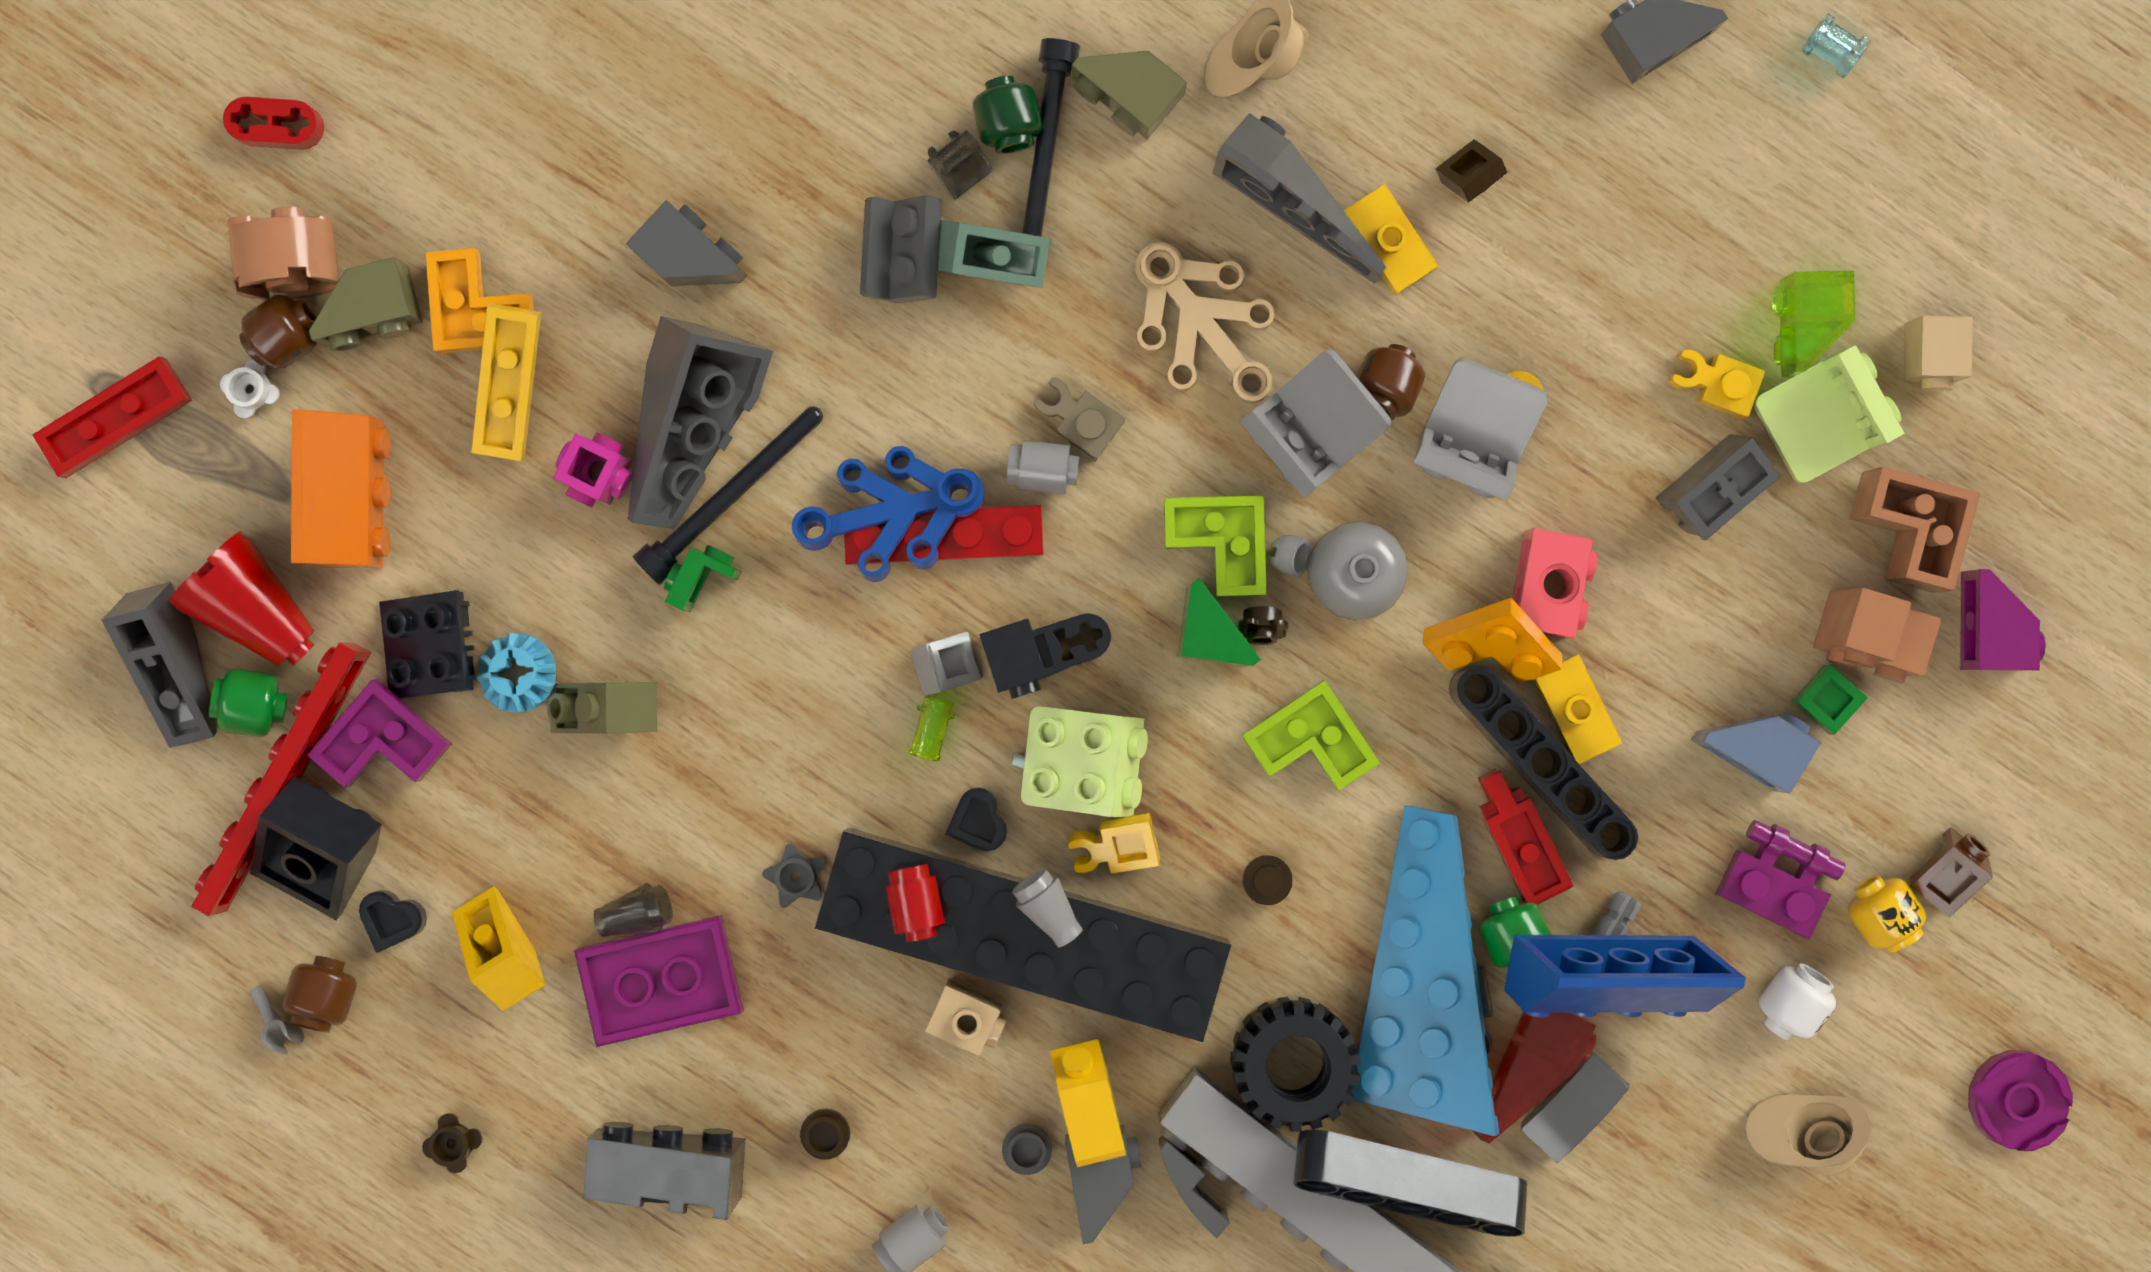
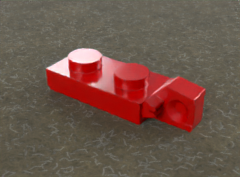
(1522, 841)

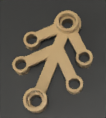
(1198, 316)

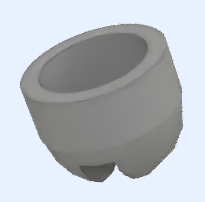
(1291, 555)

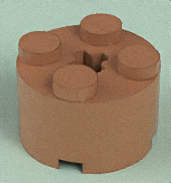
(283, 254)

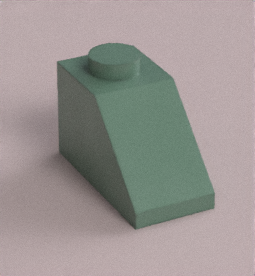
(992, 253)

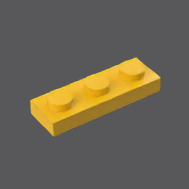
(506, 382)

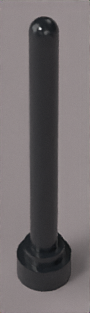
(1057, 62)
(660, 557)

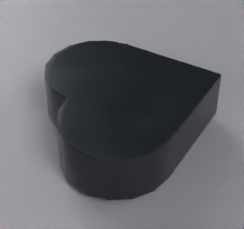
(977, 821)
(389, 919)

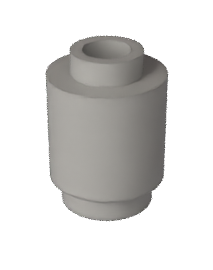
(1042, 467)
(911, 1239)

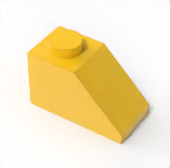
(497, 950)
(1087, 1103)

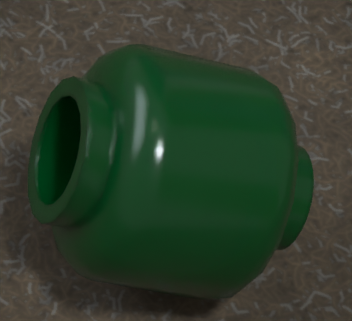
(1007, 115)

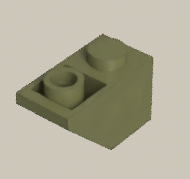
(1132, 86)
(368, 303)
(603, 707)

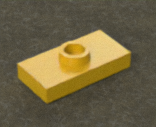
(1392, 239)
(1577, 710)

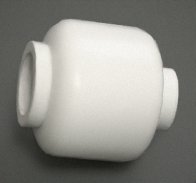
(1797, 1002)

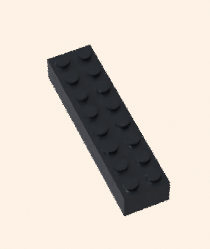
(1115, 966)

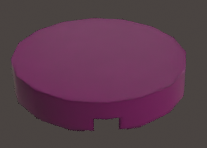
(2020, 1100)

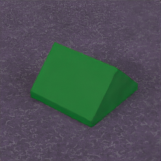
(1209, 632)

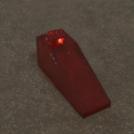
(1537, 1062)

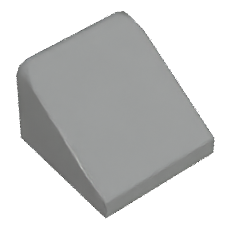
(945, 664)

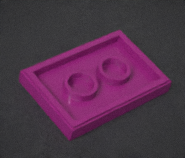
(659, 981)

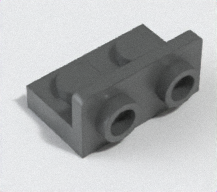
(900, 249)

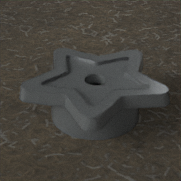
(782, 876)

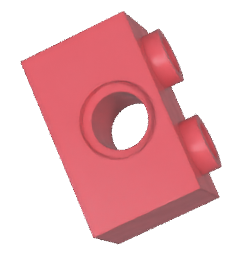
(1574, 561)

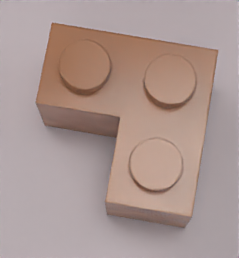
(1929, 522)
(1876, 631)

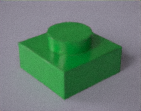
(1829, 699)

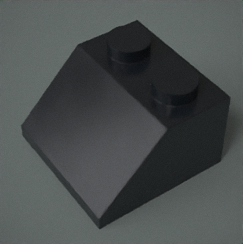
(314, 847)

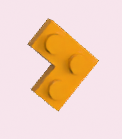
(458, 300)
(1495, 632)

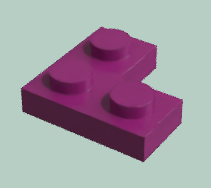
(376, 725)

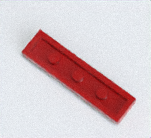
(984, 534)

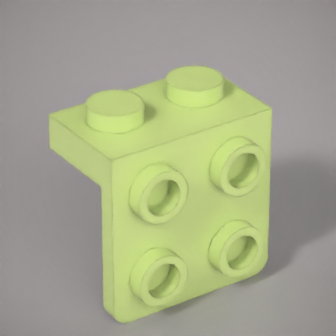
(1828, 414)
(1083, 762)

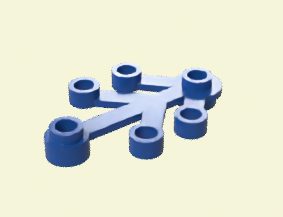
(896, 509)

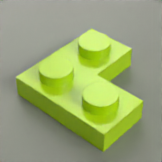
(1229, 526)
(1316, 725)

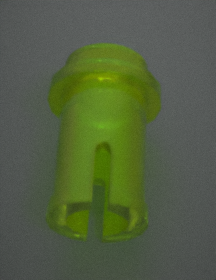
(931, 728)

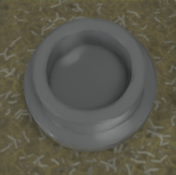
(1026, 1149)

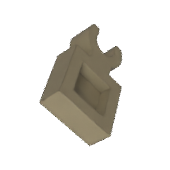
(1085, 423)

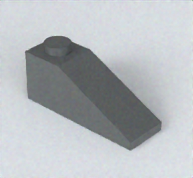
(163, 662)

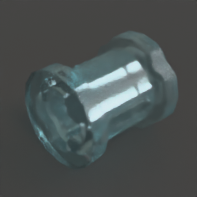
(1835, 45)

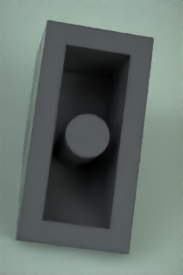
(1656, 32)
(1101, 1186)

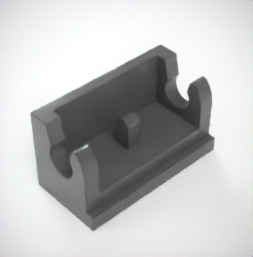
(1719, 485)

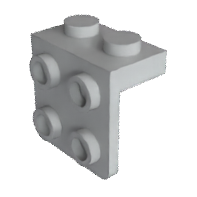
(1317, 422)
(1480, 428)

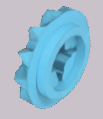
(532, 687)

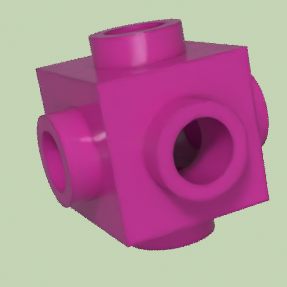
(576, 464)

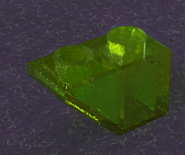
(1813, 315)

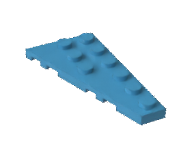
(1424, 1005)

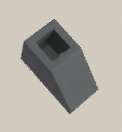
(681, 253)

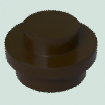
(1267, 880)
(825, 1133)

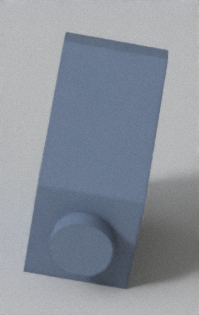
(1764, 748)

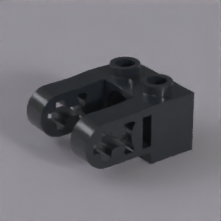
(1025, 655)

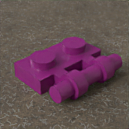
(1772, 893)

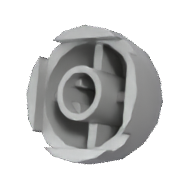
(1357, 571)

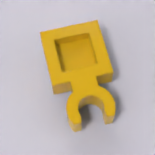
(1724, 384)
(1123, 842)

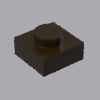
(1471, 170)

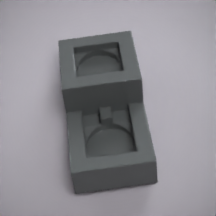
(1575, 1108)
(1185, 1174)

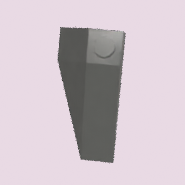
(1278, 178)
(690, 402)

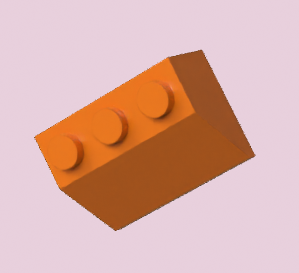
(338, 490)

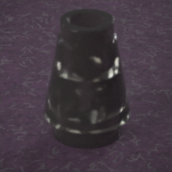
(636, 912)

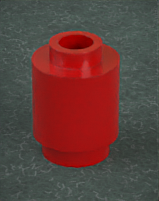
(914, 902)

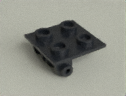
(427, 644)

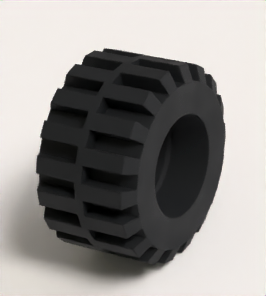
(1302, 1105)

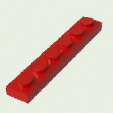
(289, 758)

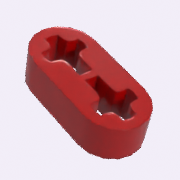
(274, 112)

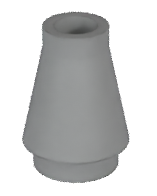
(1046, 904)

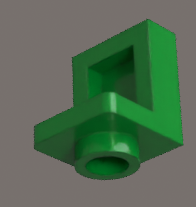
(687, 580)

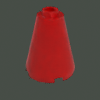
(246, 603)

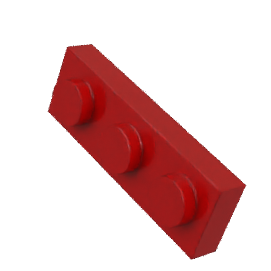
(112, 417)

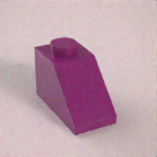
(1997, 626)

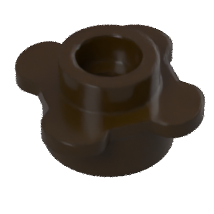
(1262, 625)
(439, 1150)

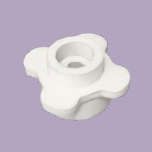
(235, 386)

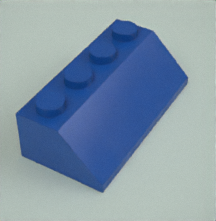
(1617, 975)

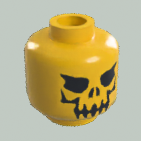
(1887, 913)

